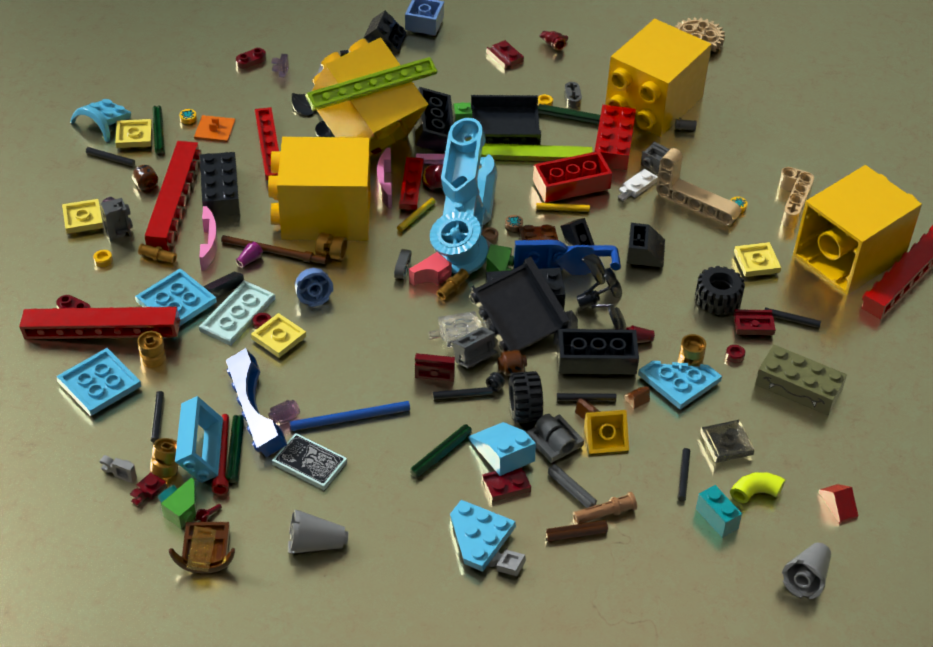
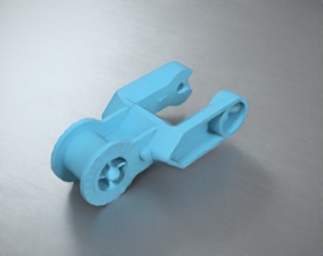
(468, 198)

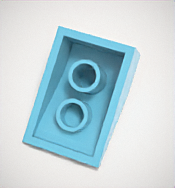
(504, 447)

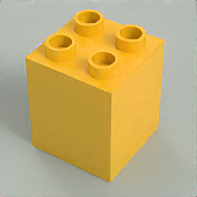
(658, 75)
(378, 116)
(321, 187)
(856, 229)

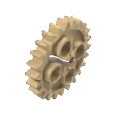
(704, 30)

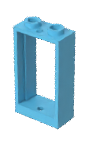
(195, 413)

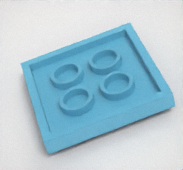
(178, 291)
(98, 381)

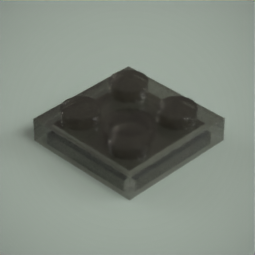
(727, 441)

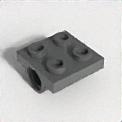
(555, 437)

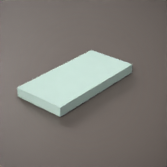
(236, 312)

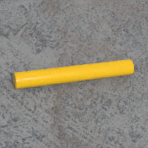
(563, 207)
(409, 220)

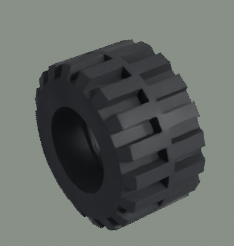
(719, 290)
(525, 397)

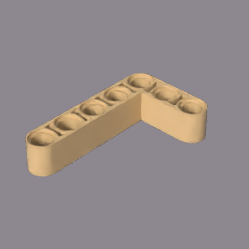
(692, 196)

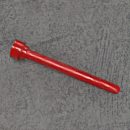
(220, 484)

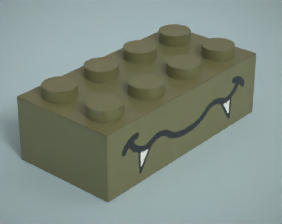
(800, 379)

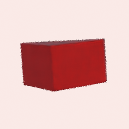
(840, 501)

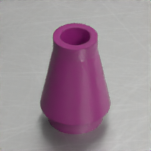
(249, 254)

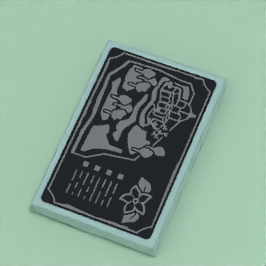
(309, 461)

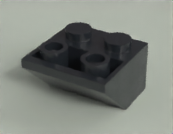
(386, 28)
(645, 246)

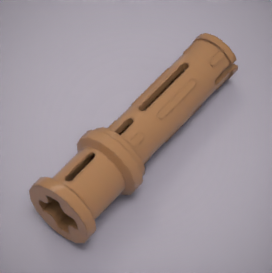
(613, 506)

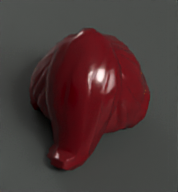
(432, 176)

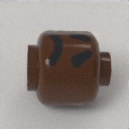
(145, 177)
(511, 362)

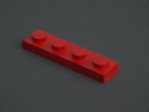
(411, 183)

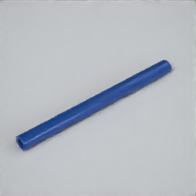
(349, 415)

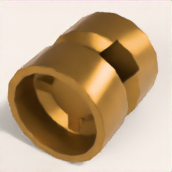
(327, 245)
(151, 349)
(692, 350)
(163, 458)

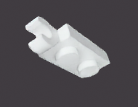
(637, 184)

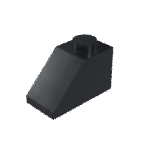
(577, 233)

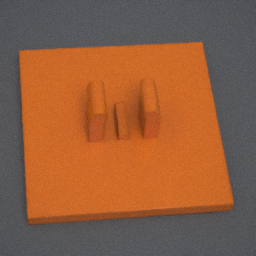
(214, 128)

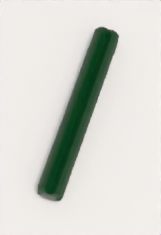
(568, 114)
(158, 129)
(235, 448)
(440, 451)

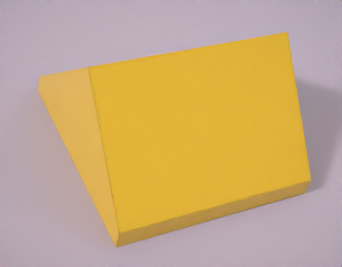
(606, 431)

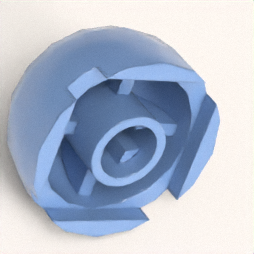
(313, 287)

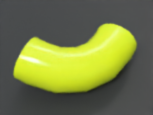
(756, 483)

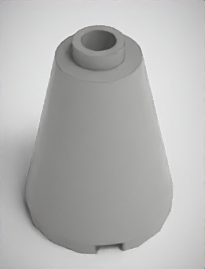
(314, 534)
(808, 571)

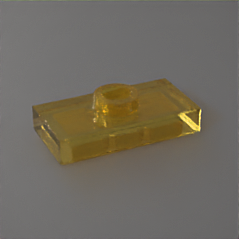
(201, 549)

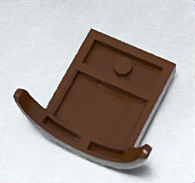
(543, 232)
(219, 556)

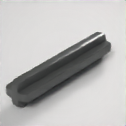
(572, 486)

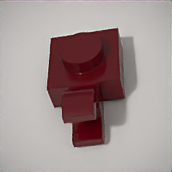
(148, 487)

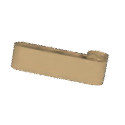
(800, 186)

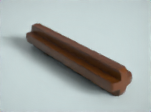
(576, 530)

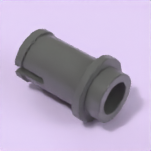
(685, 124)

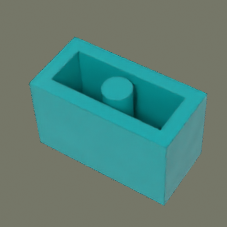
(718, 511)

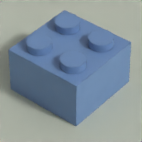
(424, 16)

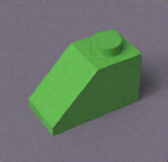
(461, 111)
(181, 505)

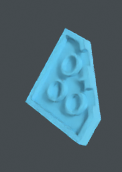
(679, 381)
(479, 533)

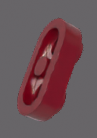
(250, 58)
(69, 301)

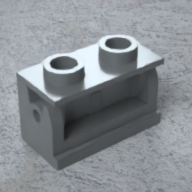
(652, 156)
(116, 218)
(474, 347)

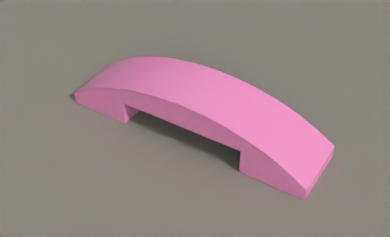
(384, 189)
(208, 251)

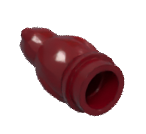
(554, 39)

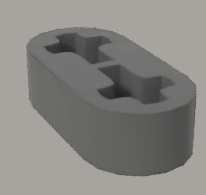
(576, 94)
(402, 264)

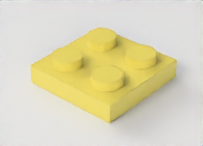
(133, 133)
(82, 216)
(757, 259)
(278, 335)

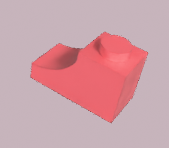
(432, 269)

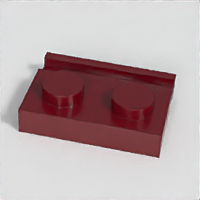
(505, 54)
(754, 322)
(434, 367)
(506, 485)

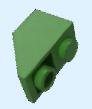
(499, 258)

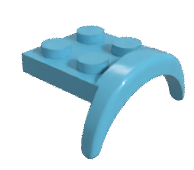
(104, 114)

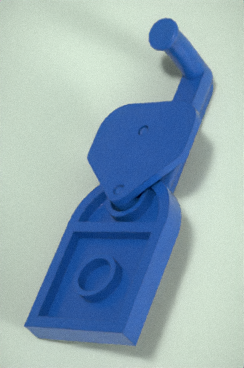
(558, 255)

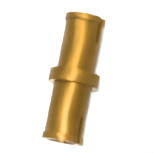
(157, 253)
(452, 284)

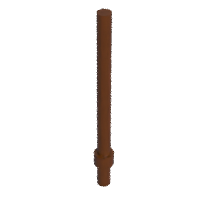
(307, 256)

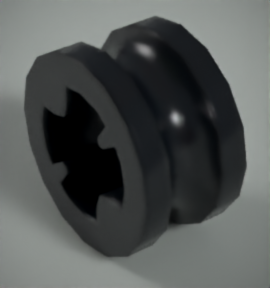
(495, 381)

